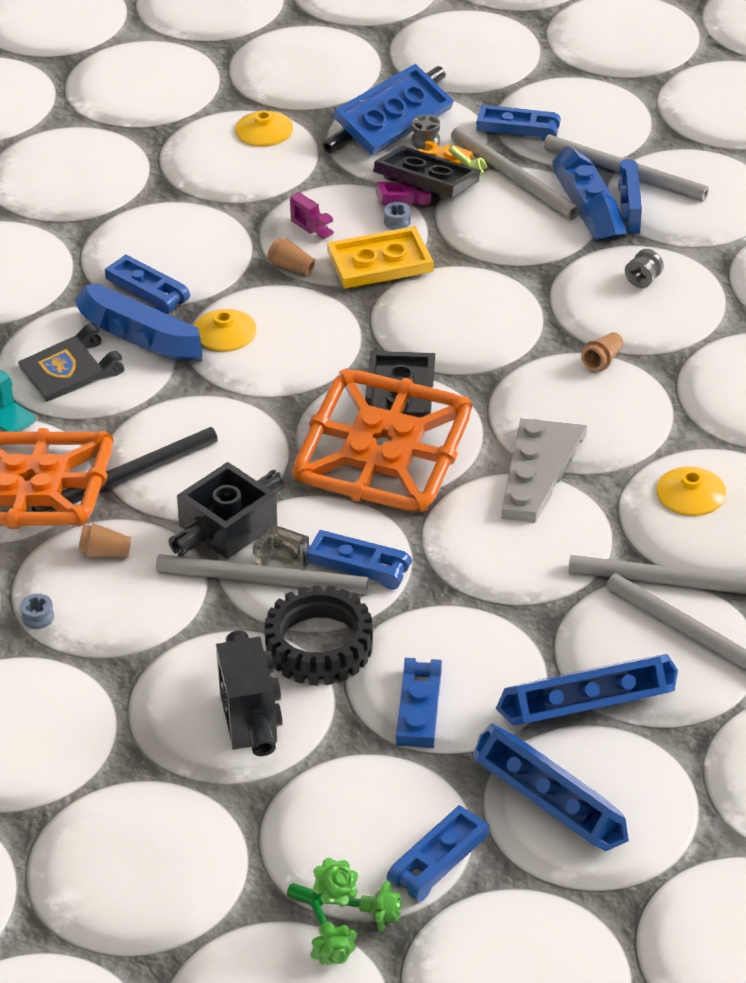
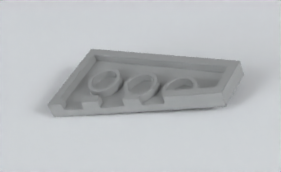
(537, 464)

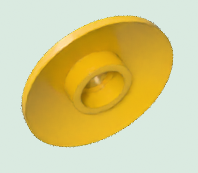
(264, 128)
(225, 330)
(691, 491)

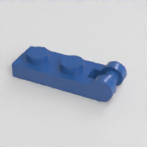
(517, 121)
(630, 195)
(147, 283)
(359, 558)
(419, 703)
(438, 852)

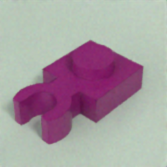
(400, 192)
(307, 216)

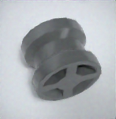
(425, 129)
(644, 268)

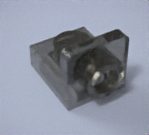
(283, 546)

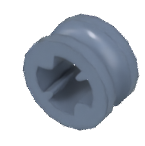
(397, 215)
(39, 619)

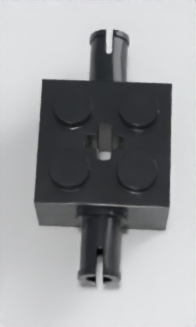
(226, 510)
(249, 693)

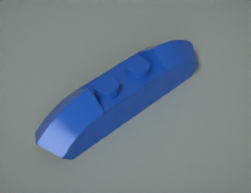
(589, 193)
(139, 323)
(588, 689)
(551, 788)

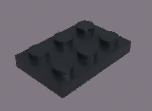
(426, 171)
(400, 365)

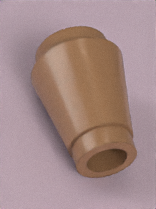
(289, 256)
(601, 351)
(103, 542)

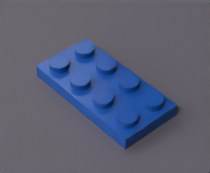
(388, 109)

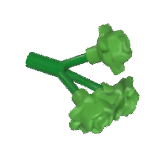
(337, 886)

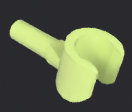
(478, 163)

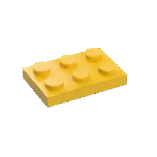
(380, 257)

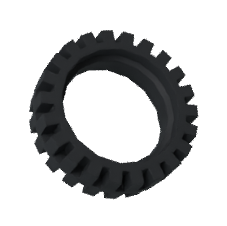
(319, 664)

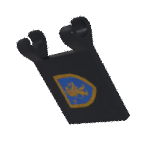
(69, 364)

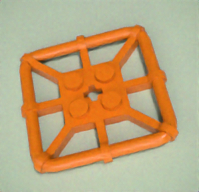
(390, 458)
(50, 475)

